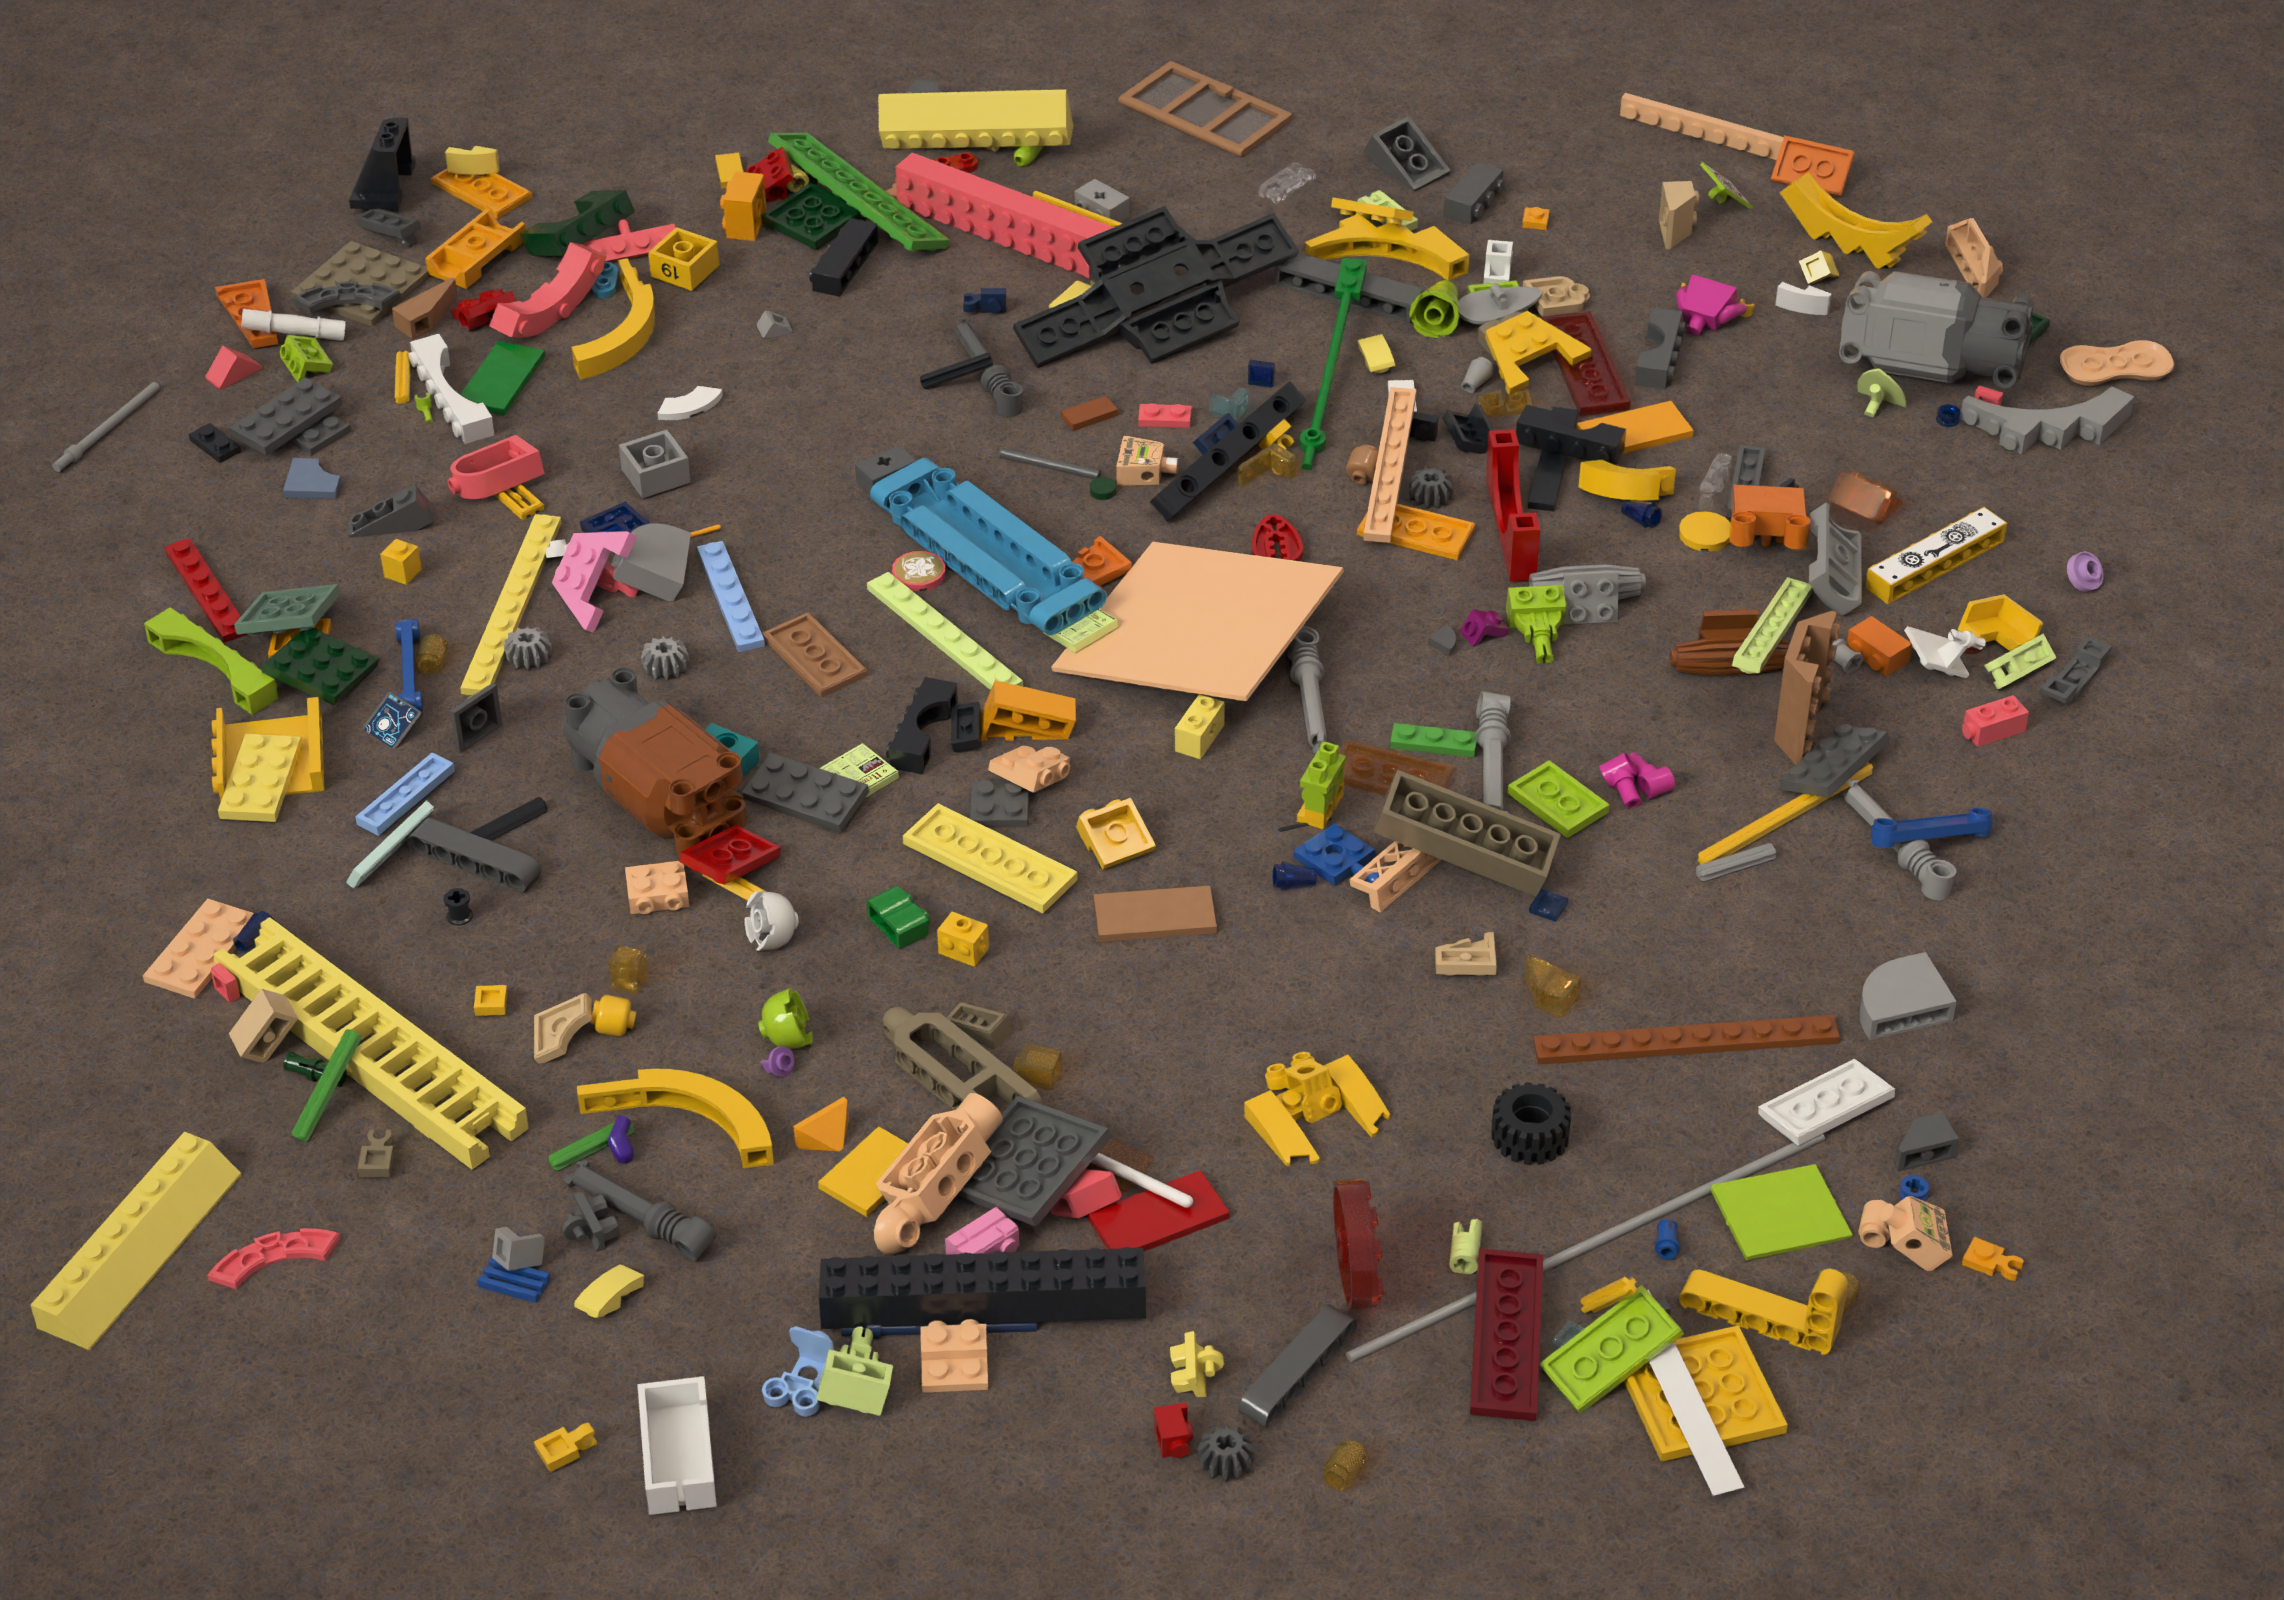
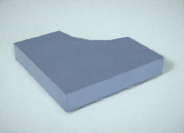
(309, 480)

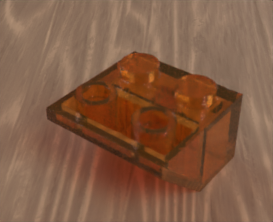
(1864, 497)

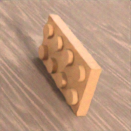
(189, 957)

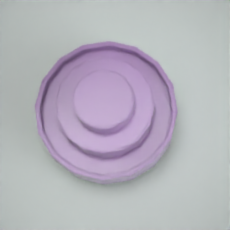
(2085, 571)

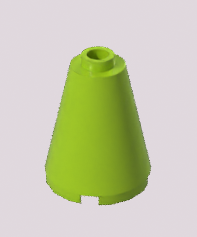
(1436, 310)

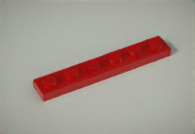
(204, 588)

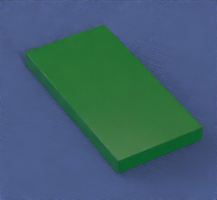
(503, 376)

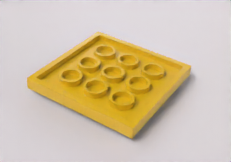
(1728, 1386)

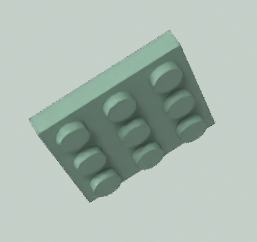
(287, 610)

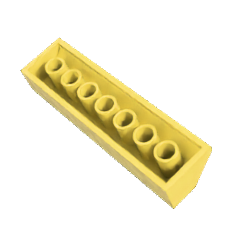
(975, 119)
(134, 1242)

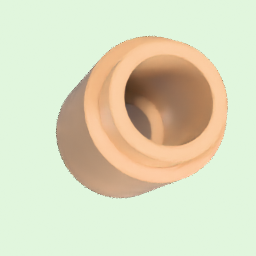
(1872, 1229)

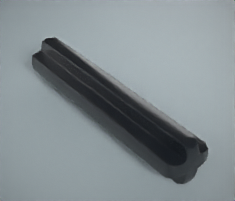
(956, 370)
(511, 819)

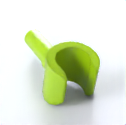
(424, 405)

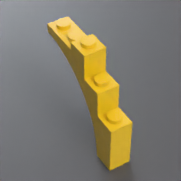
(1851, 231)
(1361, 238)

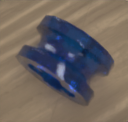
(1952, 418)

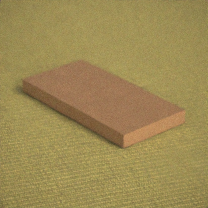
(814, 654)
(1154, 913)

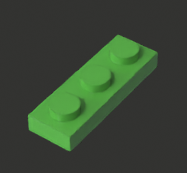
(1433, 740)

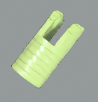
(1465, 1247)

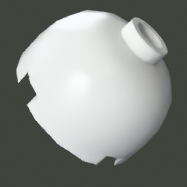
(771, 915)

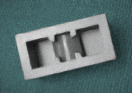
(1103, 200)

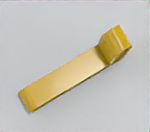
(1774, 1316)

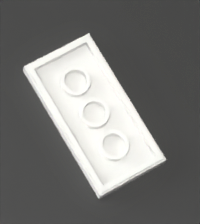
(1826, 1102)

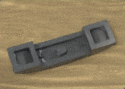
(2079, 672)

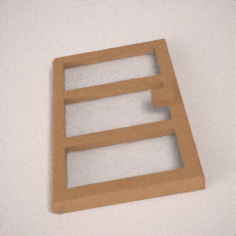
(1205, 108)

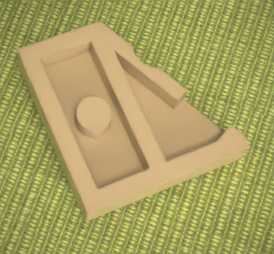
(1467, 957)

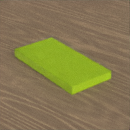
(1611, 1349)

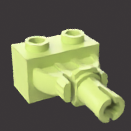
(855, 1379)

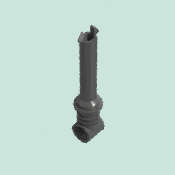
(995, 378)
(660, 1220)

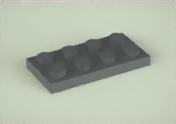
(285, 416)
(1834, 760)
(806, 792)

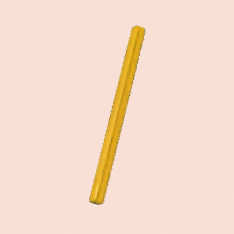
(1772, 821)

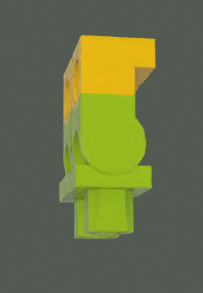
(1322, 786)

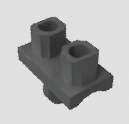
(586, 1222)

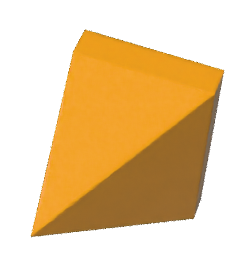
(824, 1129)

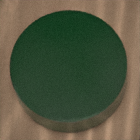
(1102, 488)

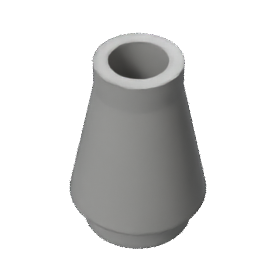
(1477, 374)

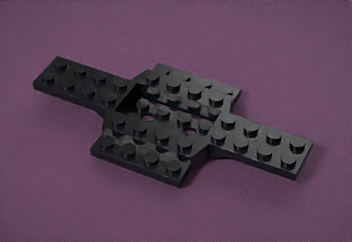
(1146, 255)

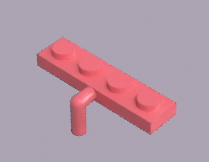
(629, 244)

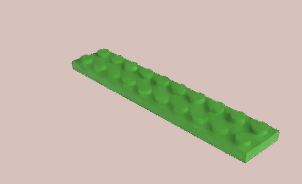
(860, 192)

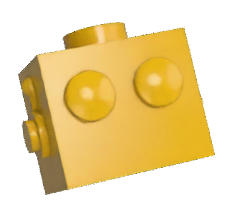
(963, 939)

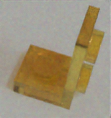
(1274, 458)

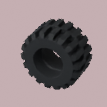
(1525, 1139)

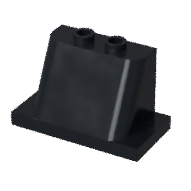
(387, 158)

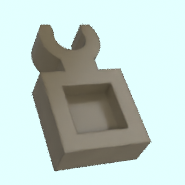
(376, 1158)

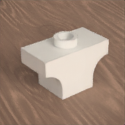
(1498, 261)

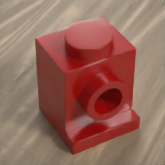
(1173, 1430)

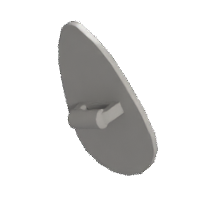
(1496, 303)

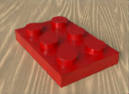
(729, 854)

